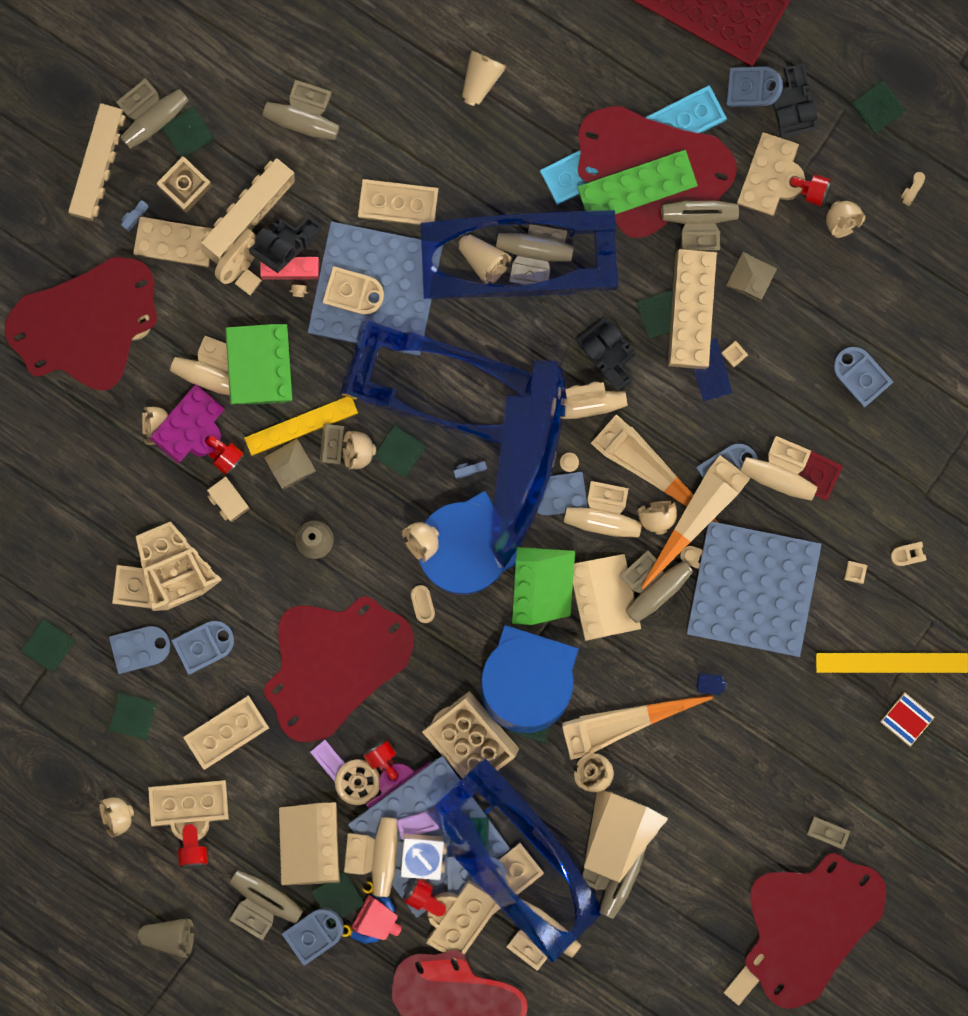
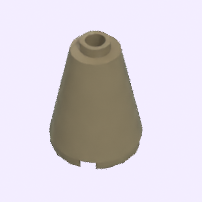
(320, 545)
(169, 937)

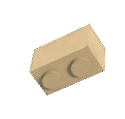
(228, 500)

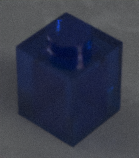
(710, 684)

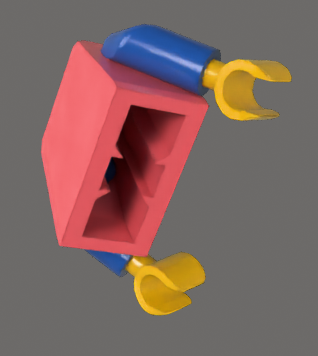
(374, 920)

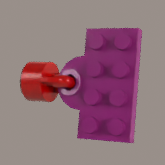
(193, 430)
(392, 773)

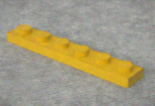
(300, 425)

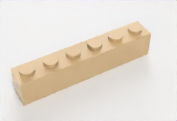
(96, 162)

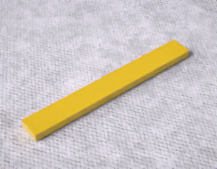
(891, 662)

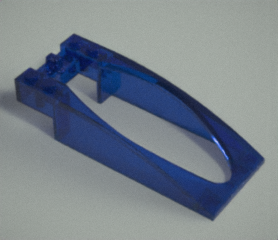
(603, 277)
(376, 336)
(527, 457)
(473, 857)

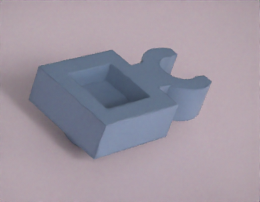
(130, 219)
(465, 470)

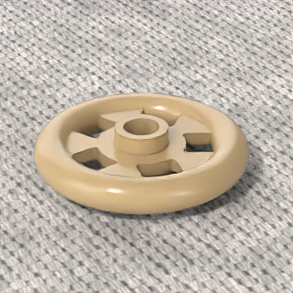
(341, 784)

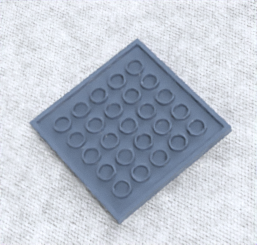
(391, 261)
(753, 589)
(414, 797)

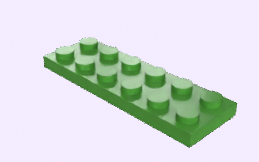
(639, 184)

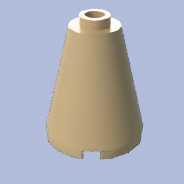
(480, 77)
(484, 258)

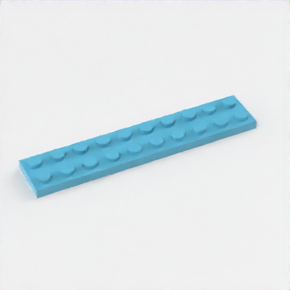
(693, 114)

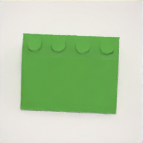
(258, 364)
(542, 585)

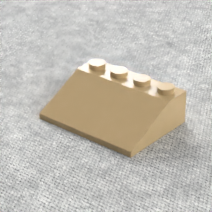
(603, 597)
(468, 735)
(309, 844)

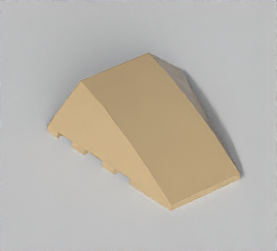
(172, 568)
(619, 834)

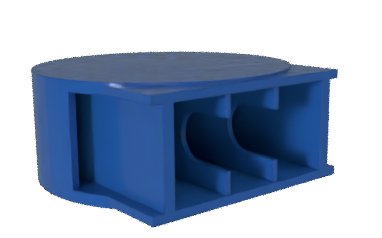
(464, 555)
(527, 681)

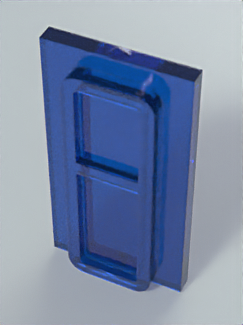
(713, 380)

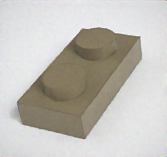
(556, 234)
(331, 444)
(828, 832)

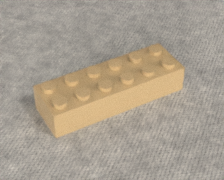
(248, 210)
(692, 309)

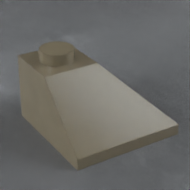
(751, 277)
(290, 464)

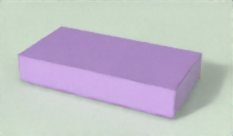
(327, 758)
(416, 824)

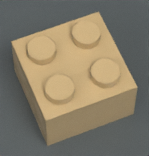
(184, 184)

